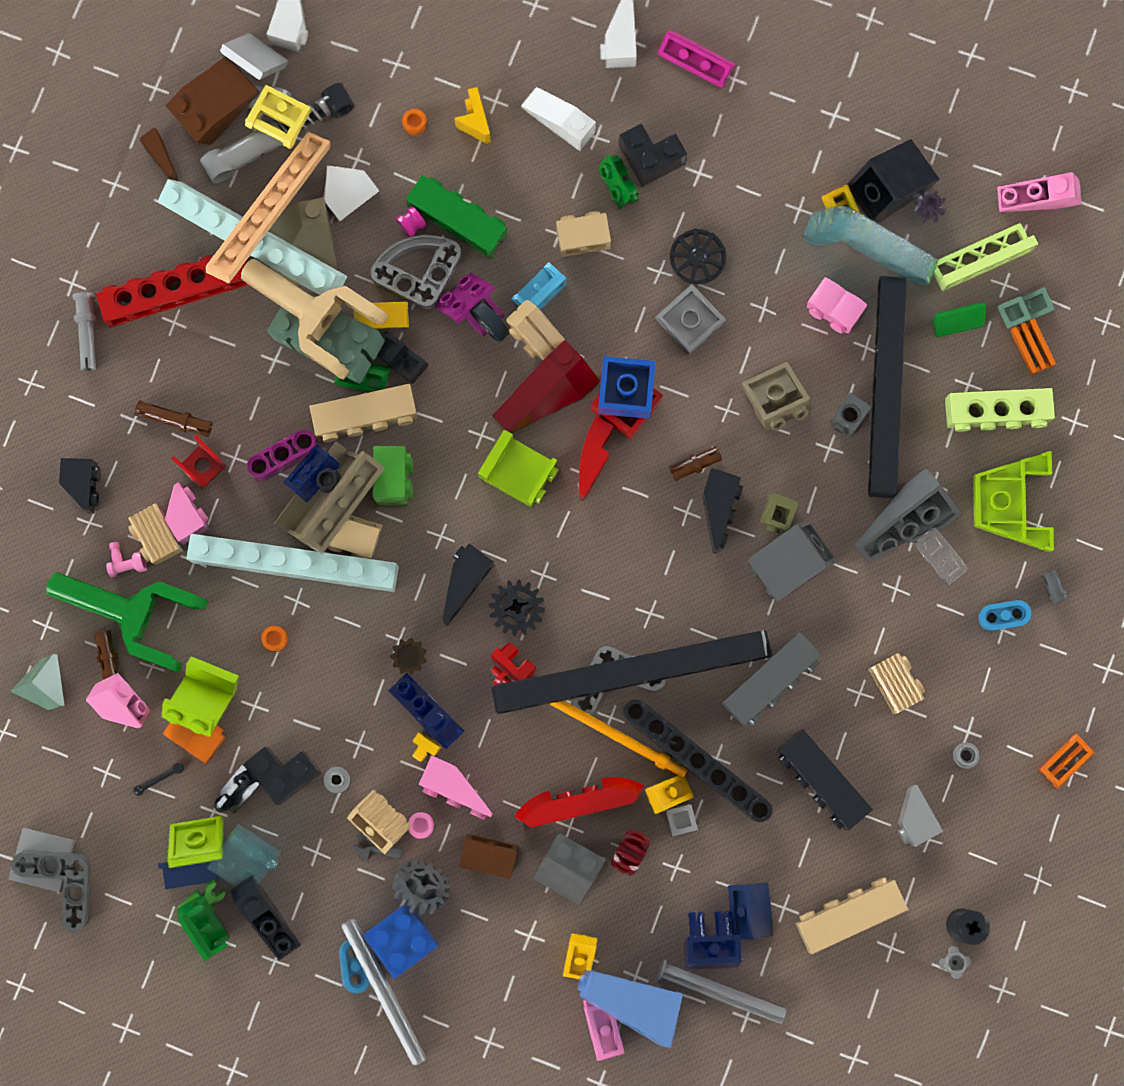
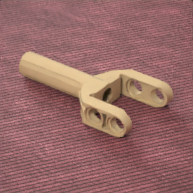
(314, 313)

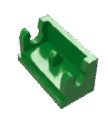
(203, 927)

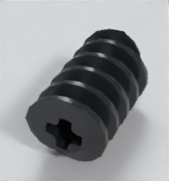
(978, 924)

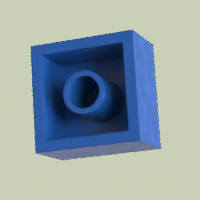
(626, 387)
(401, 940)

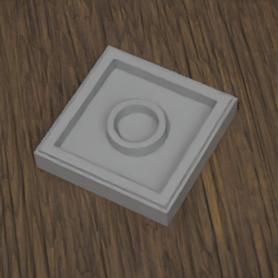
(254, 56)
(690, 319)
(41, 841)

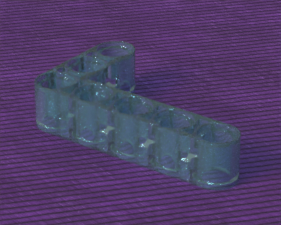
(872, 240)

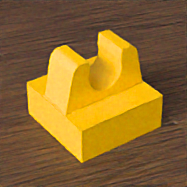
(425, 746)

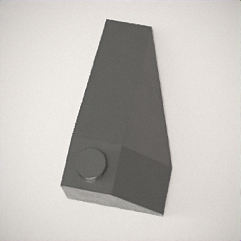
(911, 513)

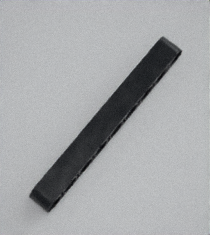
(887, 387)

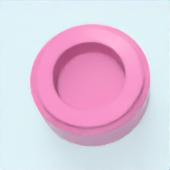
(421, 825)

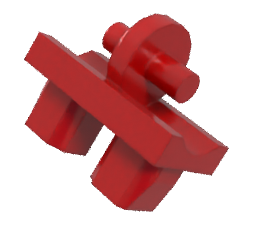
(503, 658)

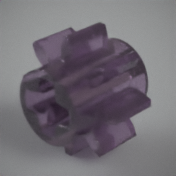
(927, 212)

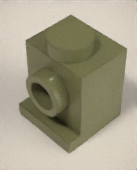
(786, 509)

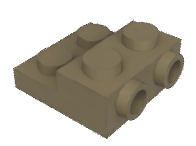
(777, 397)

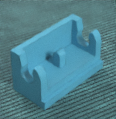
(541, 287)

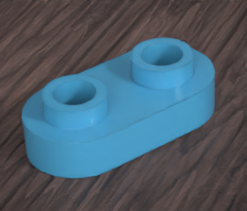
(1003, 615)
(350, 967)

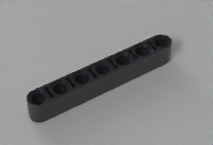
(710, 763)

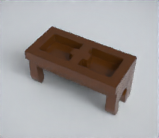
(488, 856)

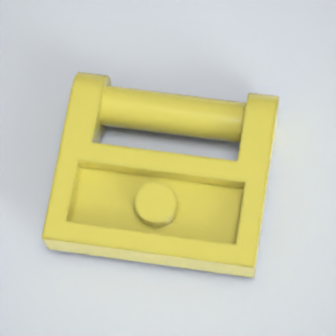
(281, 108)

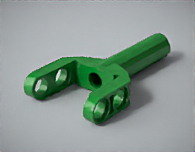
(130, 613)

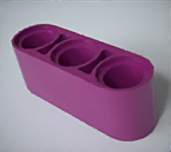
(269, 455)

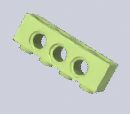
(1038, 400)

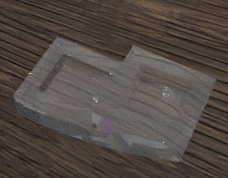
(941, 555)

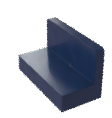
(187, 874)
(750, 910)

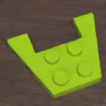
(1001, 501)

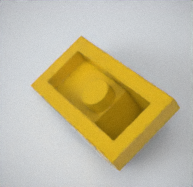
(475, 121)
(669, 793)
(579, 955)

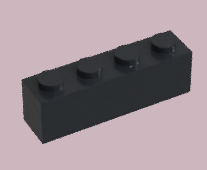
(824, 780)

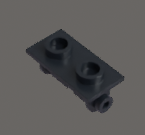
(236, 790)

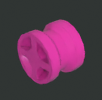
(411, 222)

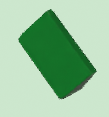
(959, 319)
(374, 380)

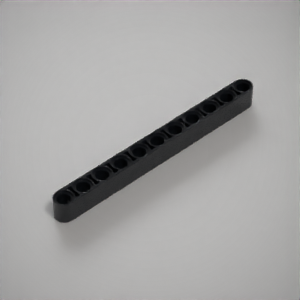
(630, 672)

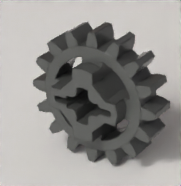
(421, 887)

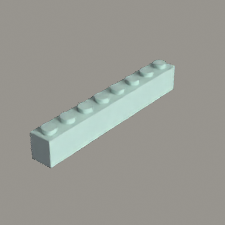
(271, 249)
(292, 562)

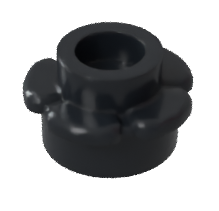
(322, 478)

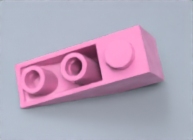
(1041, 194)
(448, 781)

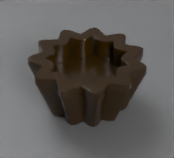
(408, 656)

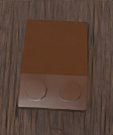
(212, 100)

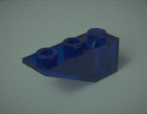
(426, 710)

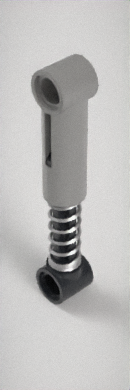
(222, 163)

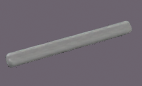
(383, 992)

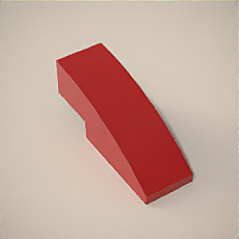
(593, 455)

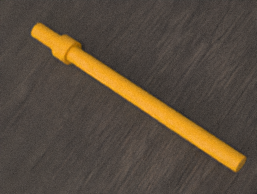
(661, 759)

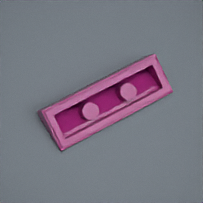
(695, 58)

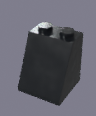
(892, 181)

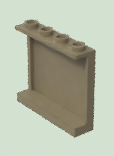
(325, 513)

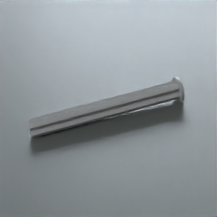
(721, 993)

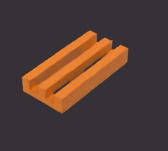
(1041, 343)
(1050, 776)

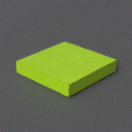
(196, 841)

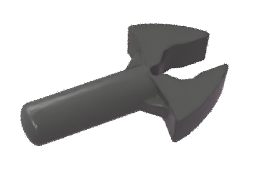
(365, 852)

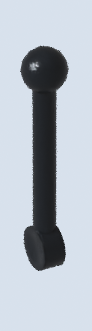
(177, 768)

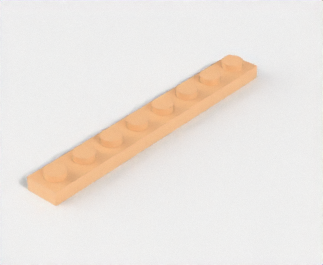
(267, 207)

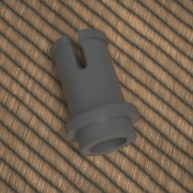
(1055, 587)

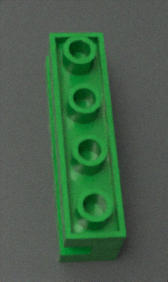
(457, 216)

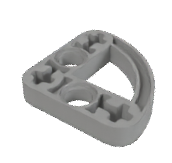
(427, 283)

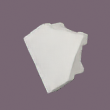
(346, 190)

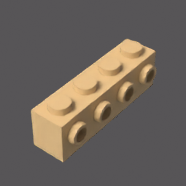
(363, 412)
(850, 916)

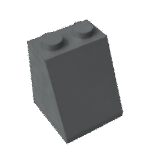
(791, 560)
(569, 868)

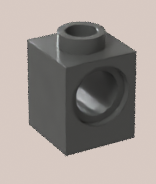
(854, 405)

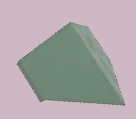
(42, 684)

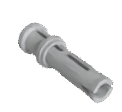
(85, 318)

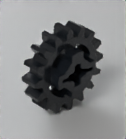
(528, 603)

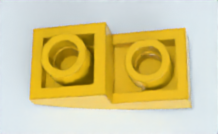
(397, 316)

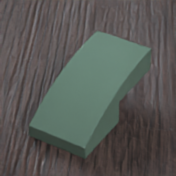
(1026, 308)

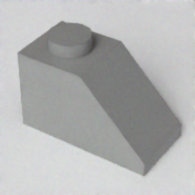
(917, 819)

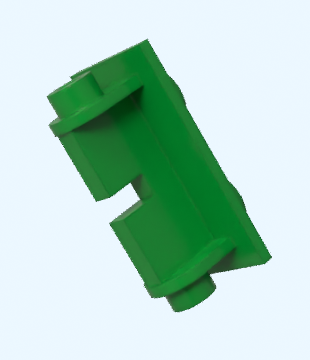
(612, 171)

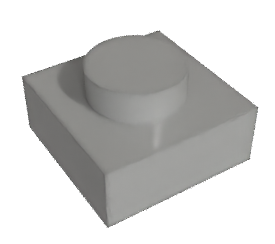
(681, 820)

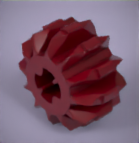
(630, 852)

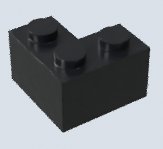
(648, 159)
(282, 780)

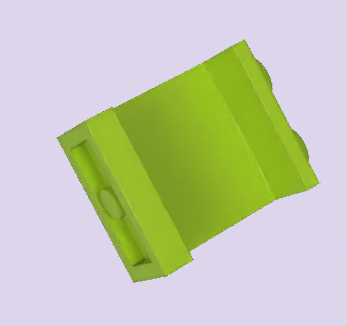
(518, 470)
(201, 697)

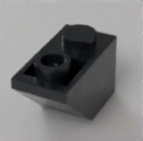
(80, 481)

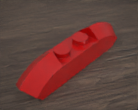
(615, 793)

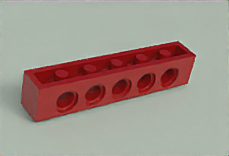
(164, 299)

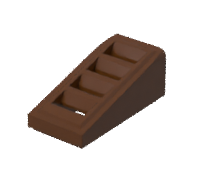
(156, 149)

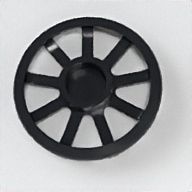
(698, 256)

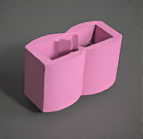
(836, 306)

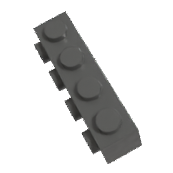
(771, 679)

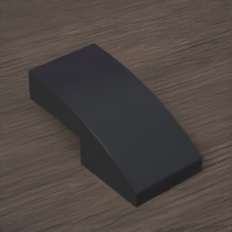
(401, 358)

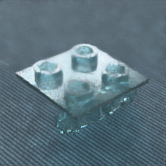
(245, 856)

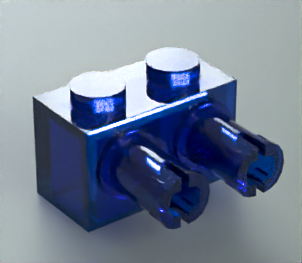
(711, 951)

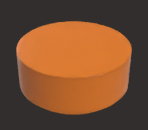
(414, 122)
(274, 638)

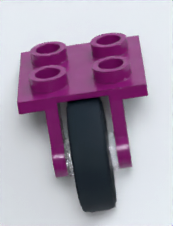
(465, 298)

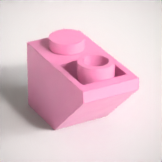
(183, 515)
(118, 702)

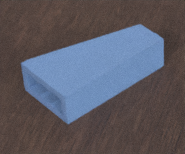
(639, 1006)

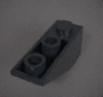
(718, 500)
(264, 917)

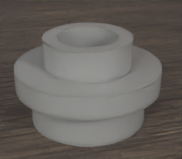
(974, 755)
(345, 780)

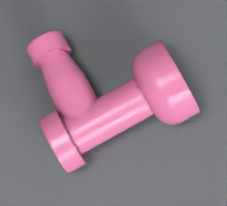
(118, 565)

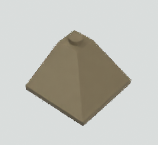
(308, 229)

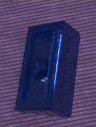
(303, 478)

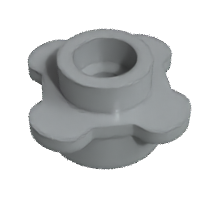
(962, 962)

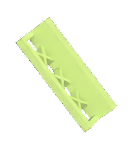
(988, 262)

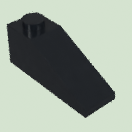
(466, 575)

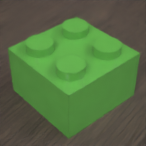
(393, 484)

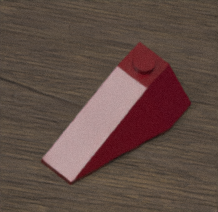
(554, 384)

